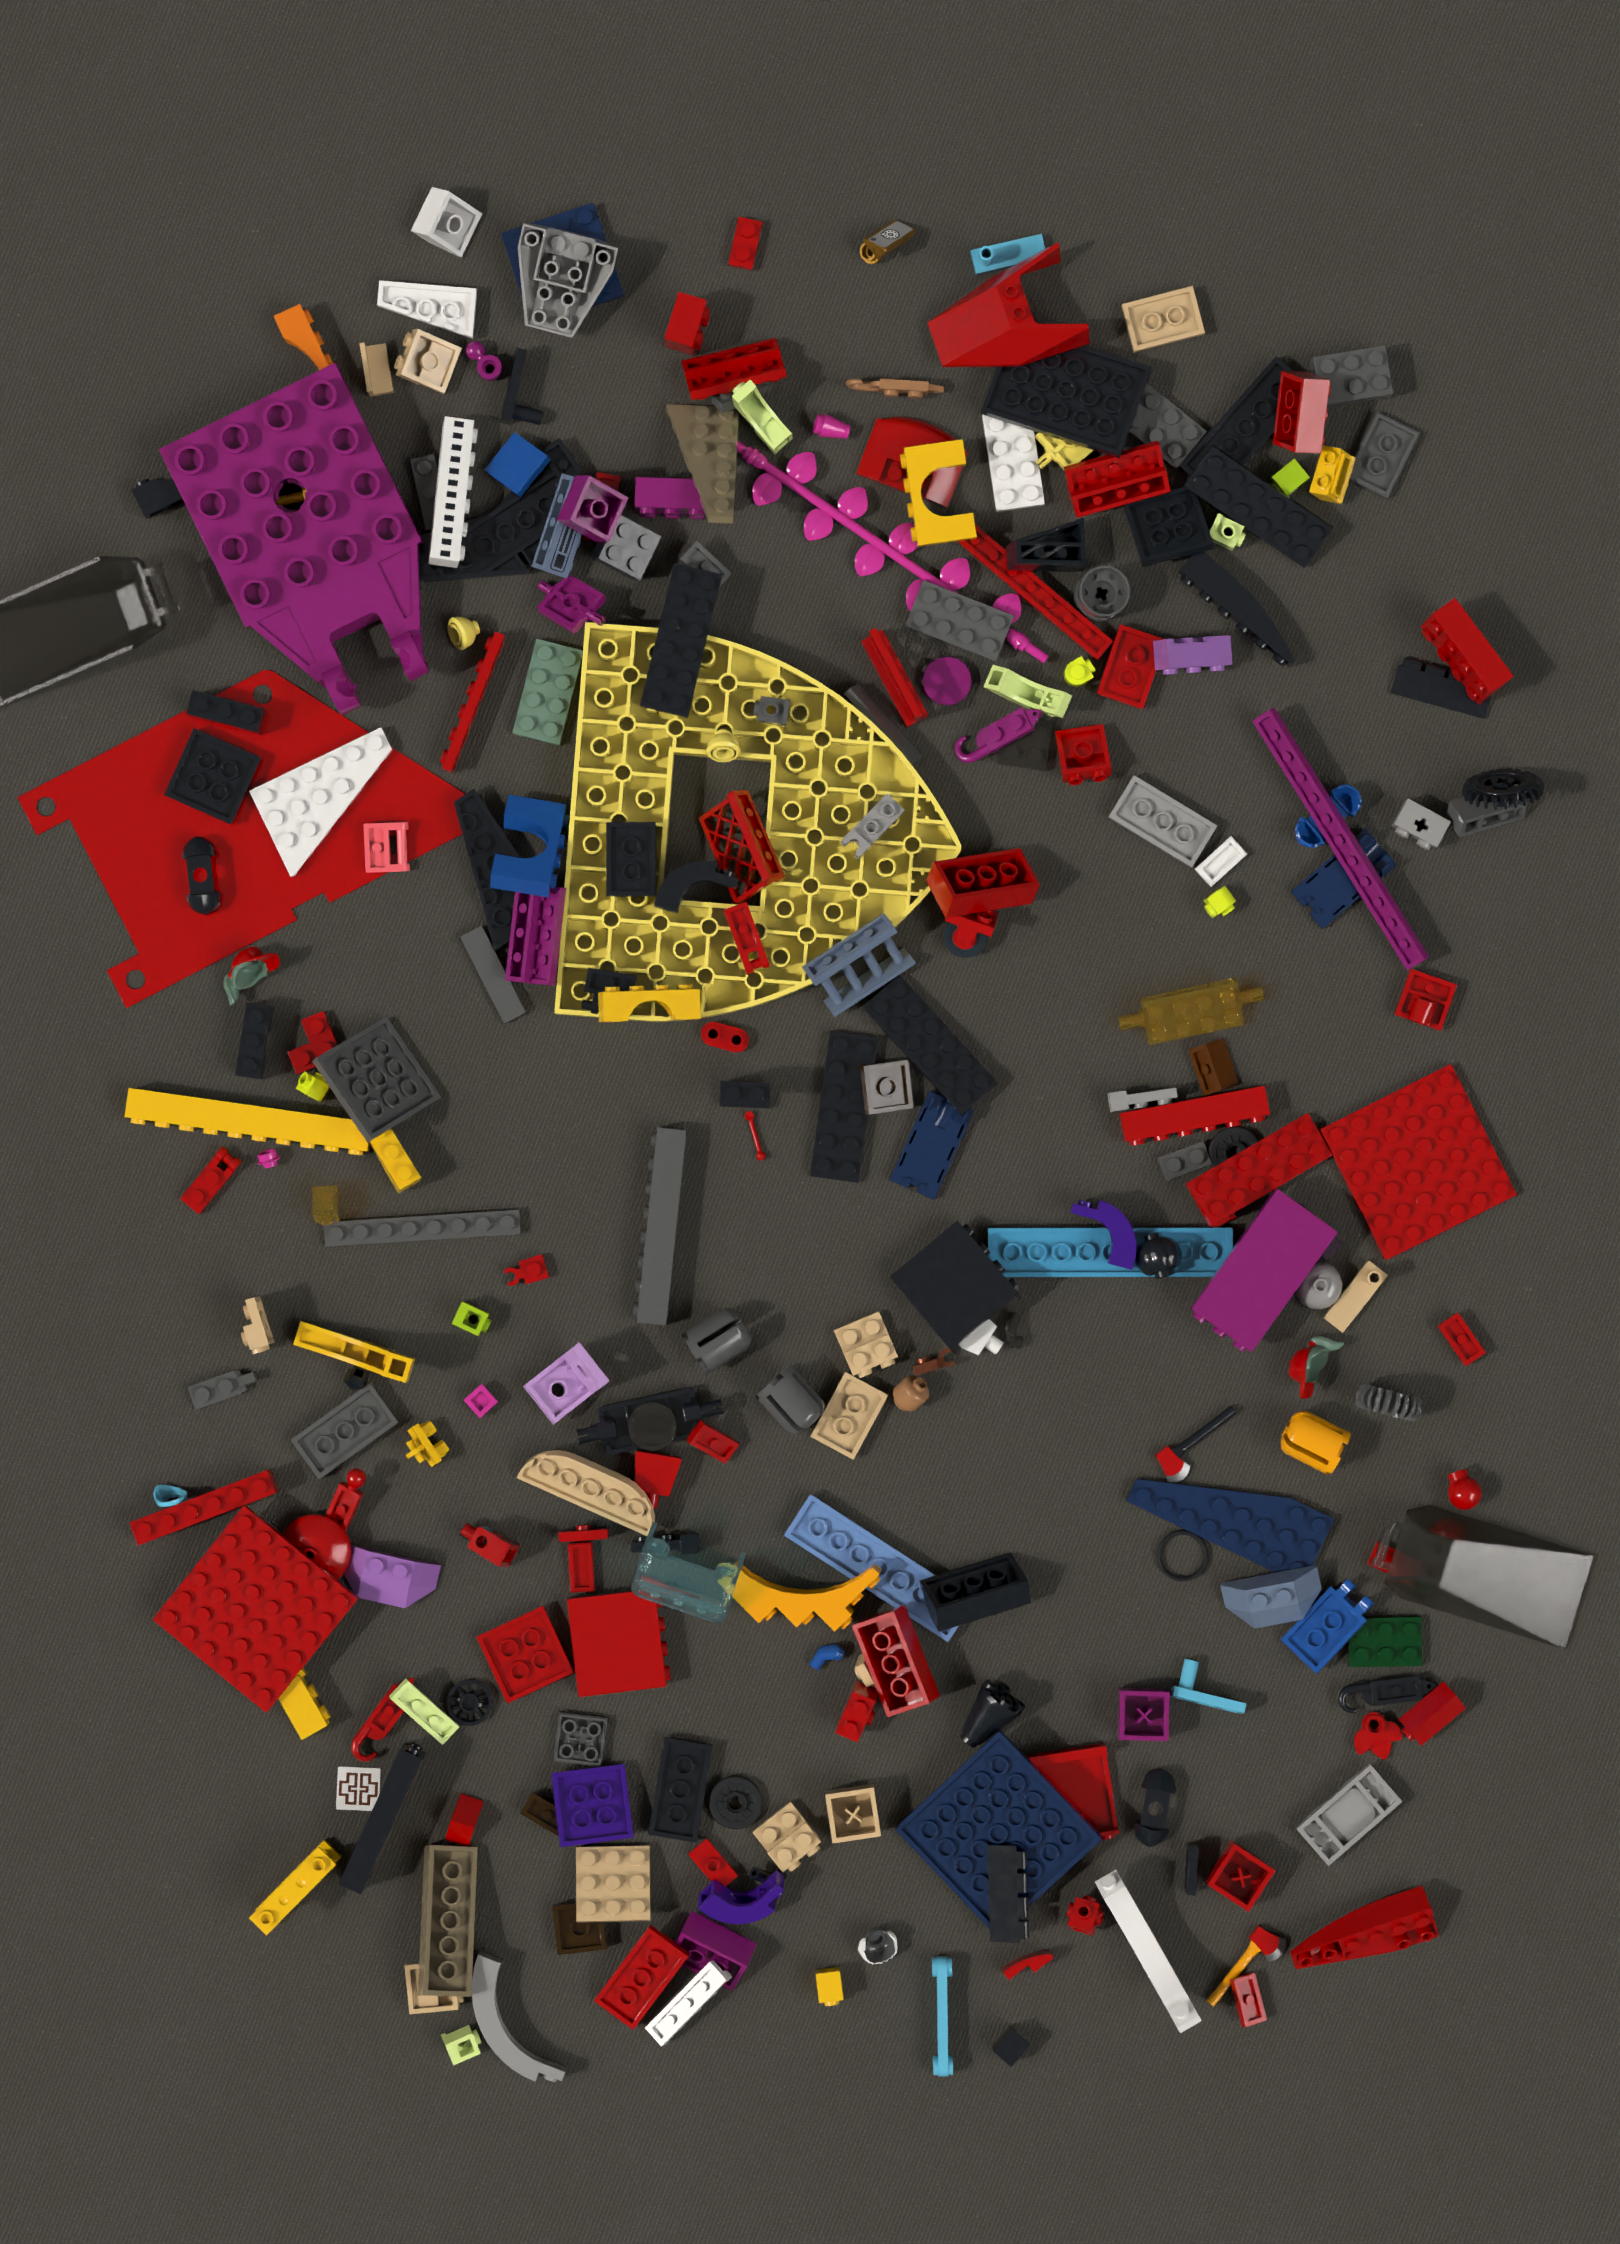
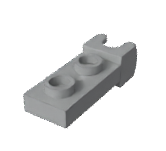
(873, 824)
(1121, 1101)

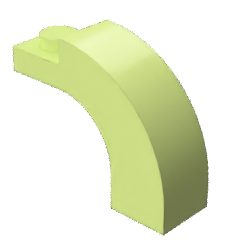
(1026, 692)

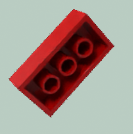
(1466, 651)
(982, 882)
(896, 1660)

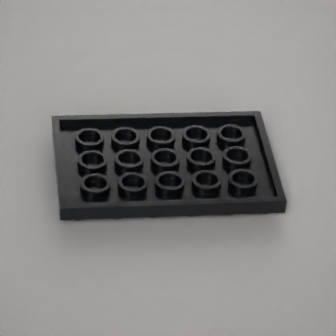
(1071, 397)

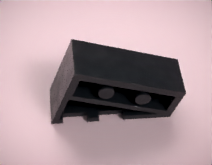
(1050, 550)

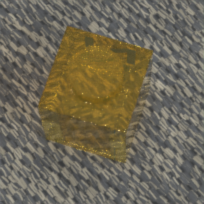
(326, 1204)

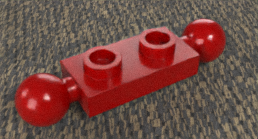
(347, 1498)

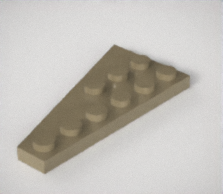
(710, 452)

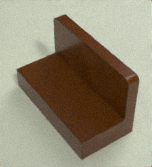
(1213, 1066)

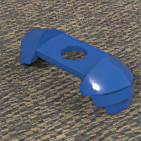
(1347, 801)

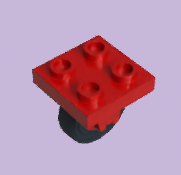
(968, 933)

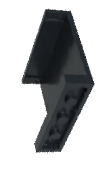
(955, 1284)

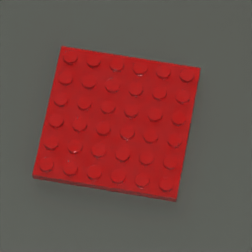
(1418, 1162)
(255, 1608)

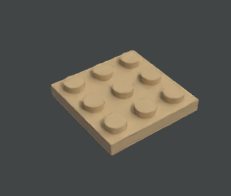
(613, 1884)

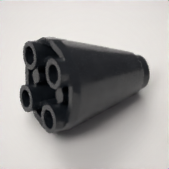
(990, 1712)

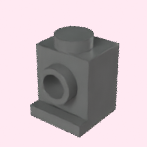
(779, 717)

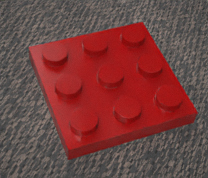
(525, 1654)

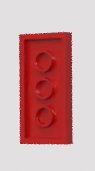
(641, 1977)

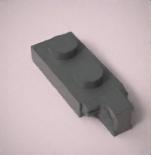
(220, 1388)

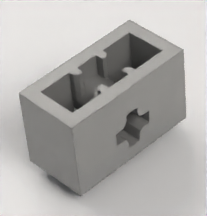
(1434, 824)

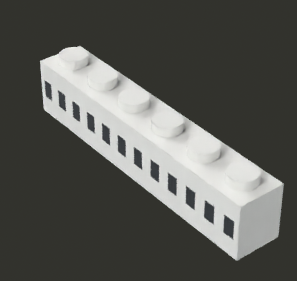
(451, 492)

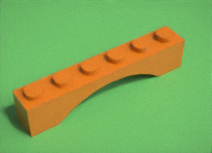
(297, 331)

